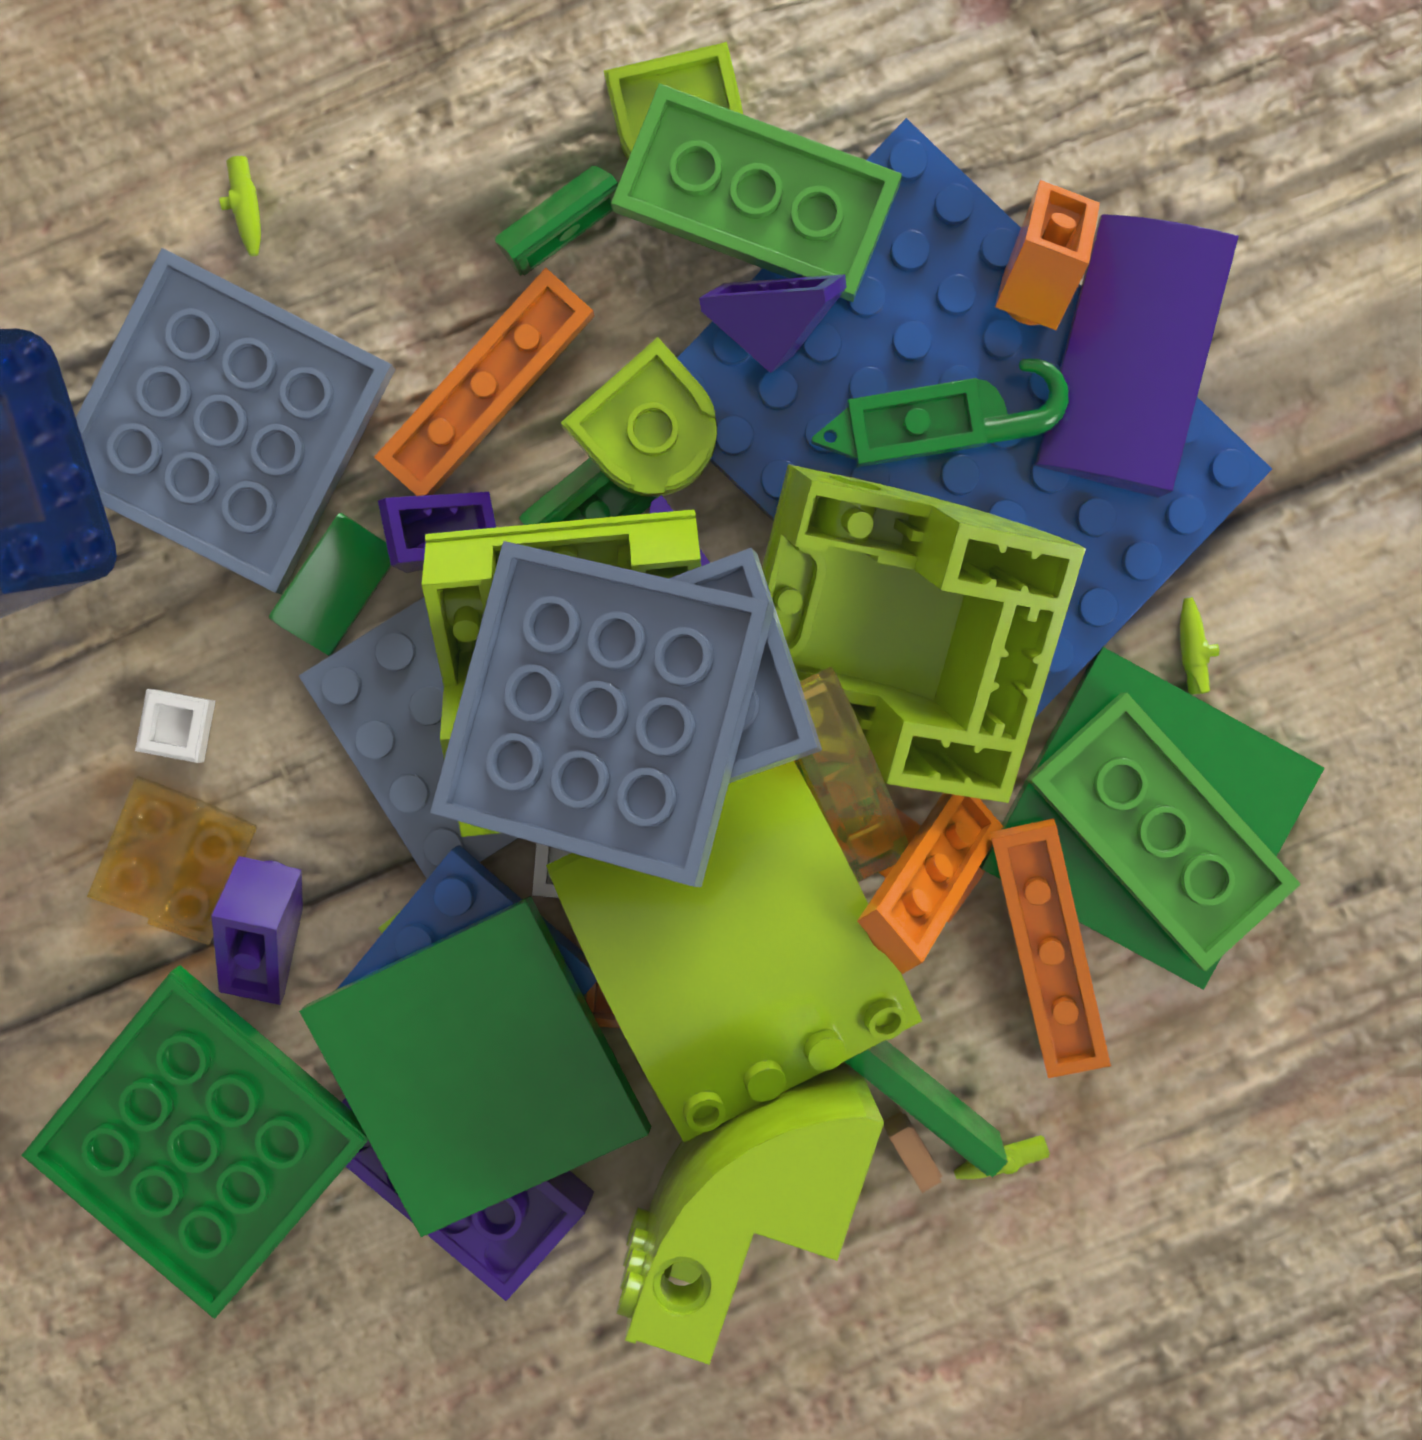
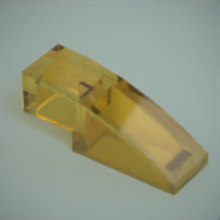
(849, 781)

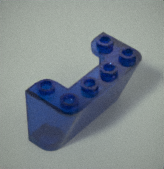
(49, 499)

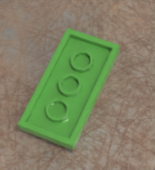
(754, 190)
(1163, 831)

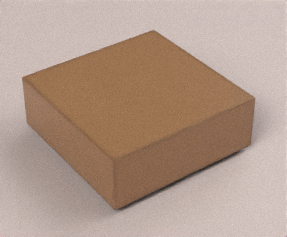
(912, 1151)

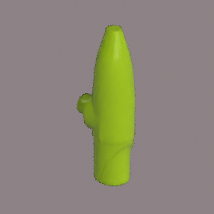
(244, 203)
(1195, 648)
(1017, 1154)

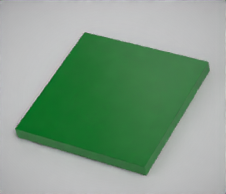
(1248, 769)
(476, 1068)
(197, 1141)

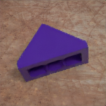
(772, 315)
(412, 517)

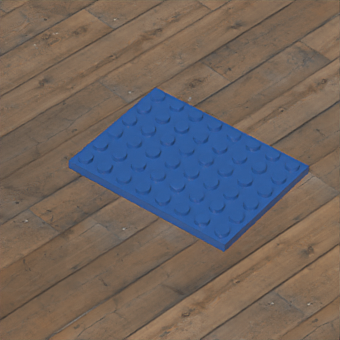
(931, 321)

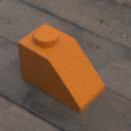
(1048, 256)

